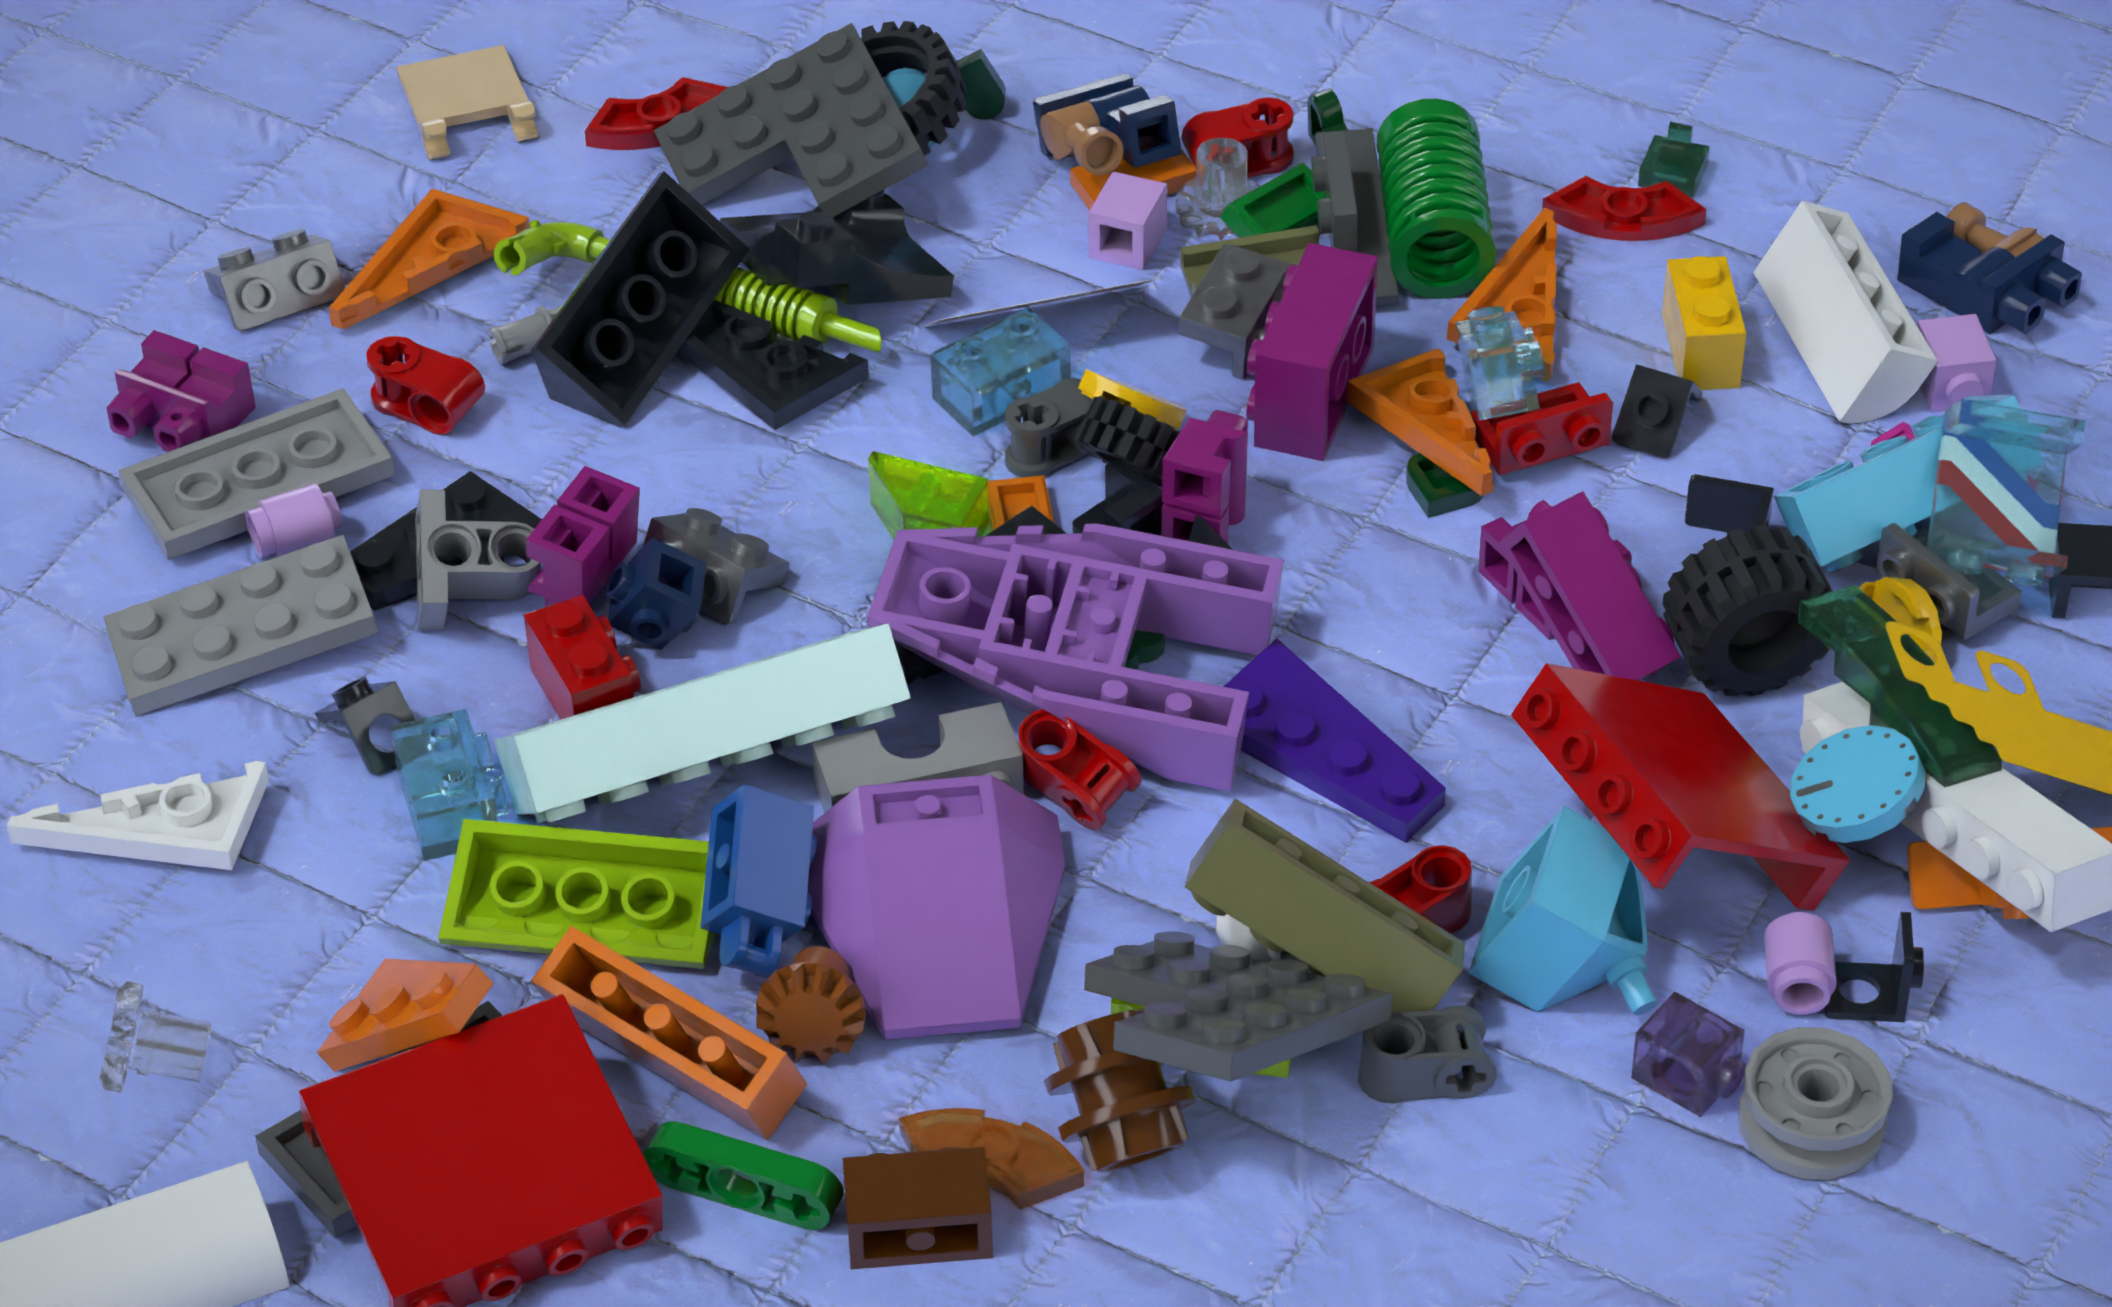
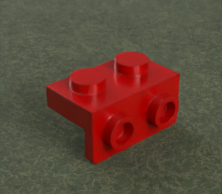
(1562, 427)

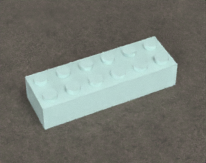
(703, 719)

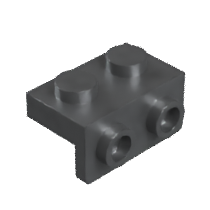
(277, 280)
(1234, 302)
(732, 560)
(1962, 600)

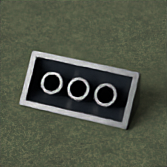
(637, 304)

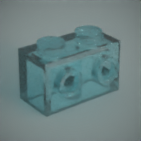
(1499, 362)
(995, 367)
(445, 779)

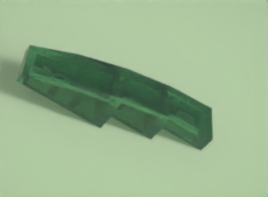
(1868, 665)

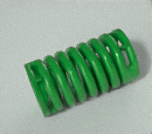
(1435, 199)

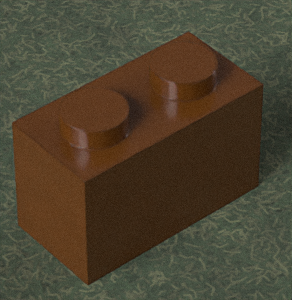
(918, 1207)

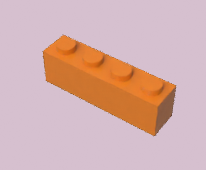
(672, 1033)

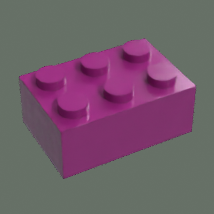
(1311, 350)

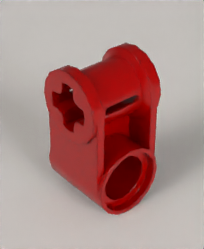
(1244, 125)
(425, 389)
(1080, 777)
(1434, 885)

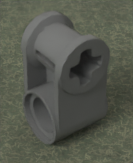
(1047, 428)
(1422, 1054)

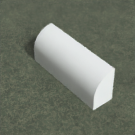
(1844, 315)
(168, 1248)

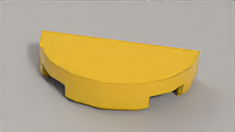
(1163, 410)
(1908, 605)

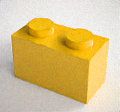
(1704, 322)

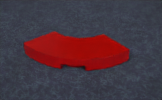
(632, 122)
(1625, 211)

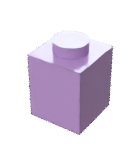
(1127, 220)
(1964, 360)

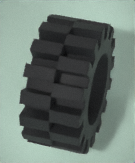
(1126, 435)

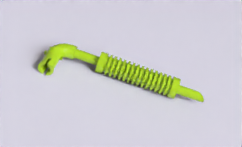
(787, 307)

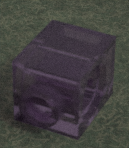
(1689, 1054)

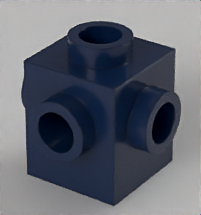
(656, 593)

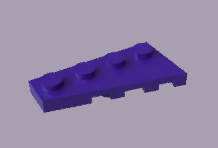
(1330, 746)

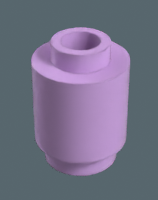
(293, 520)
(1800, 962)

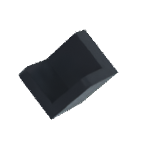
(1128, 504)
(2087, 564)

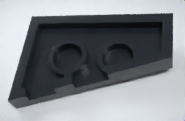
(766, 369)
(388, 558)

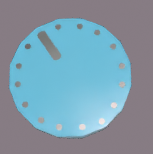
(1857, 783)

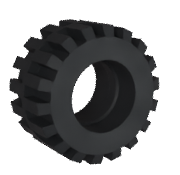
(1740, 610)

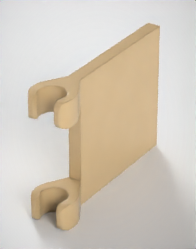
(464, 91)

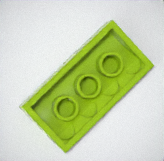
(532, 882)

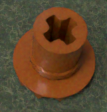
(812, 1006)

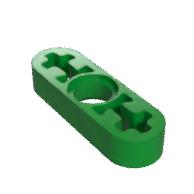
(780, 1187)

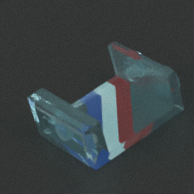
(2001, 490)

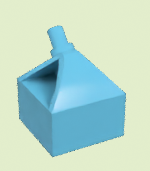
(1567, 920)

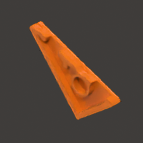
(1523, 284)

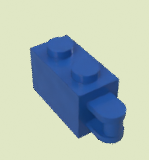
(757, 876)

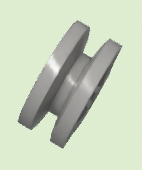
(1814, 1103)

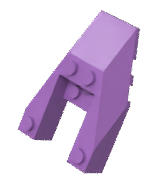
(1055, 620)

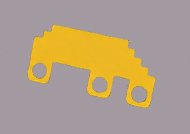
(2012, 721)

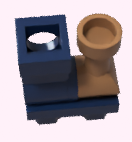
(1107, 124)
(1986, 271)

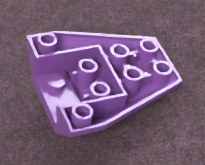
(938, 900)

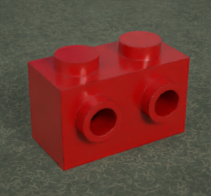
(578, 658)

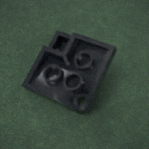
(856, 254)

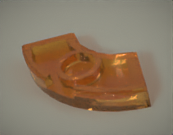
(1019, 1159)

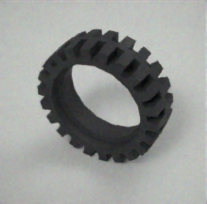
(944, 87)

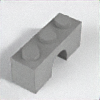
(971, 744)

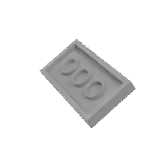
(207, 486)
(240, 625)

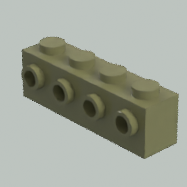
(1321, 911)

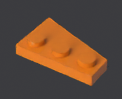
(403, 1008)

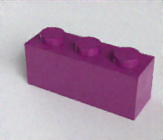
(1589, 592)

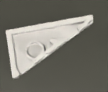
(156, 822)

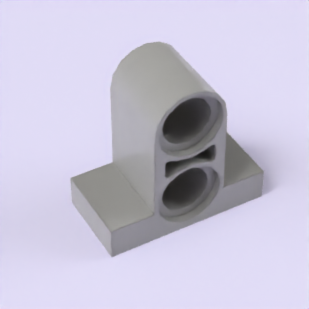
(480, 548)

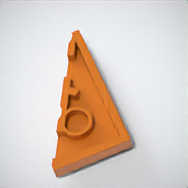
(428, 247)
(1426, 413)

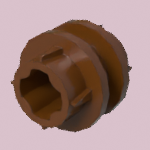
(1119, 1096)

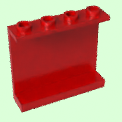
(1673, 777)
(485, 1159)

